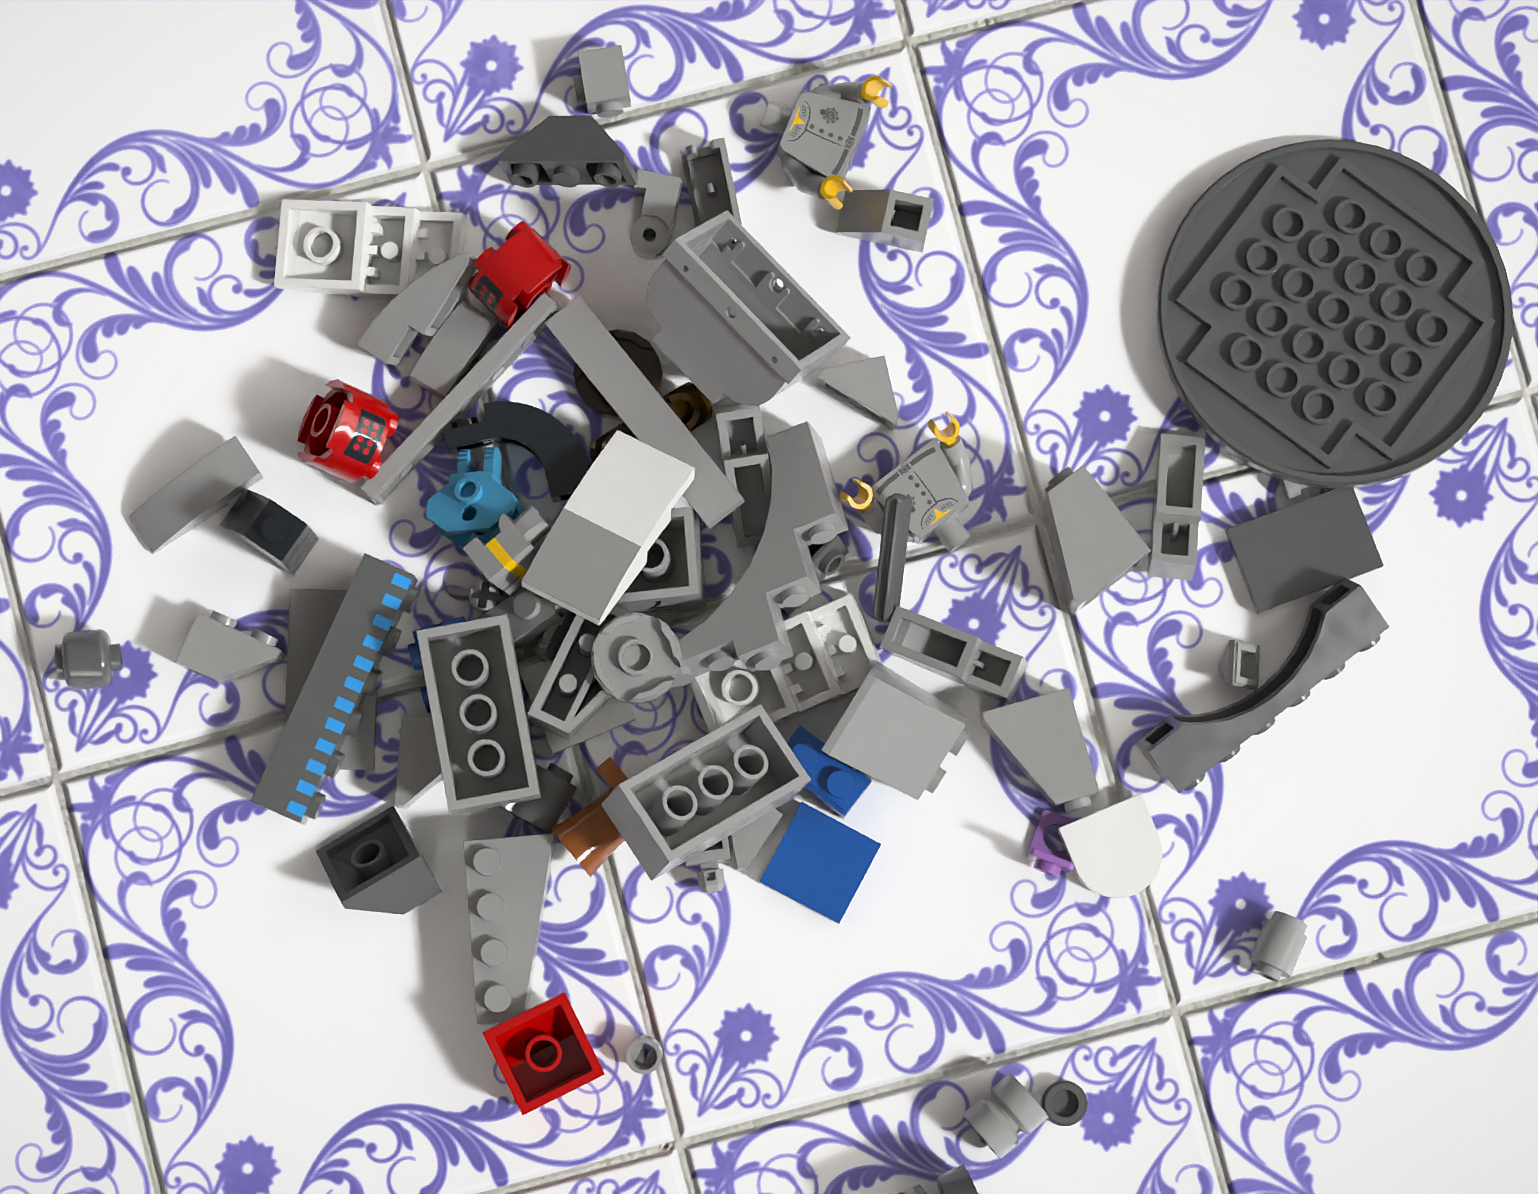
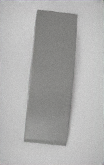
(417, 309)
(746, 468)
(195, 494)
(1176, 507)
(954, 654)

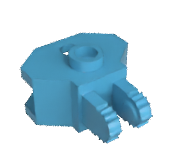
(473, 500)

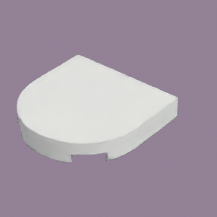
(1114, 848)

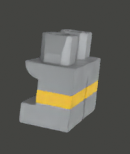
(512, 550)

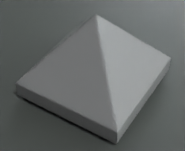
(1241, 664)

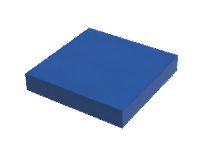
(820, 863)

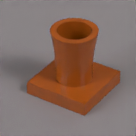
(590, 832)

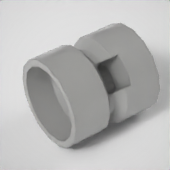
(1005, 1115)

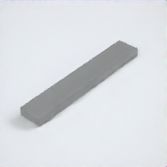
(460, 400)
(641, 407)

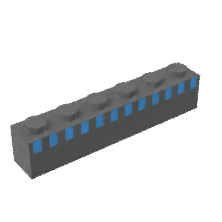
(335, 689)

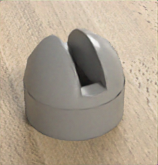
(653, 1057)

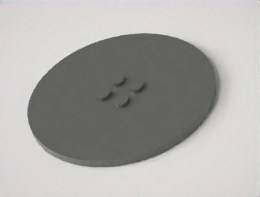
(1334, 314)

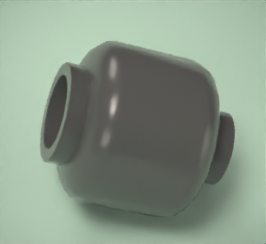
(87, 659)

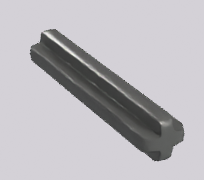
(892, 556)

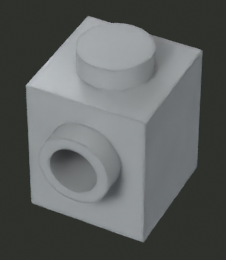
(603, 81)

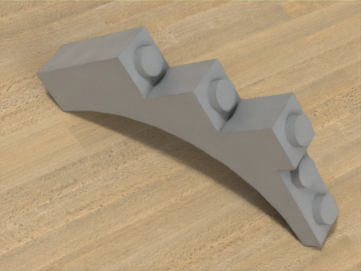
(781, 574)

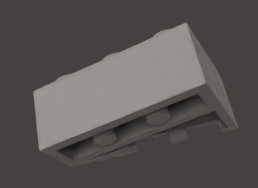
(569, 690)

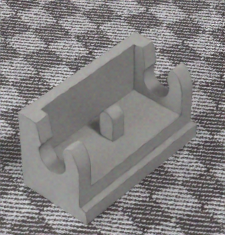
(710, 181)

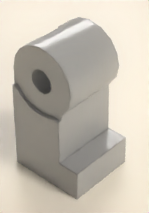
(654, 228)

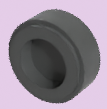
(1064, 1103)

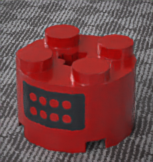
(517, 273)
(346, 432)

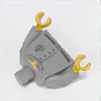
(824, 134)
(935, 480)

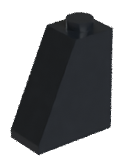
(270, 530)

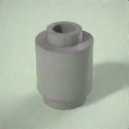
(1278, 946)

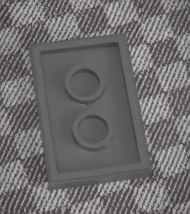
(1303, 548)

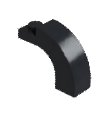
(531, 430)

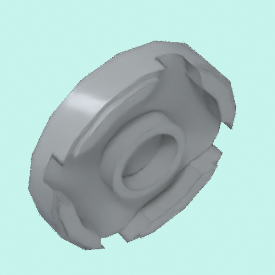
(636, 658)

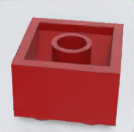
(543, 1053)

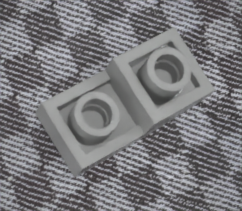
(453, 349)

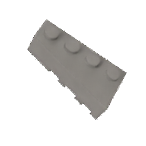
(505, 909)

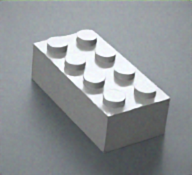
(478, 714)
(705, 792)

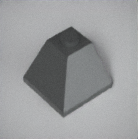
(379, 867)

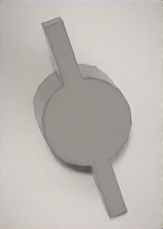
(482, 595)

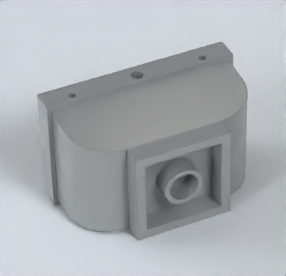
(730, 318)

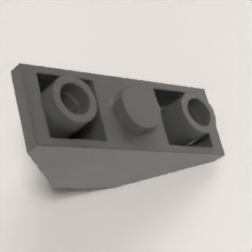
(567, 154)

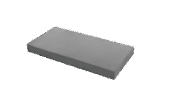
(309, 622)

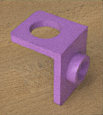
(1045, 859)

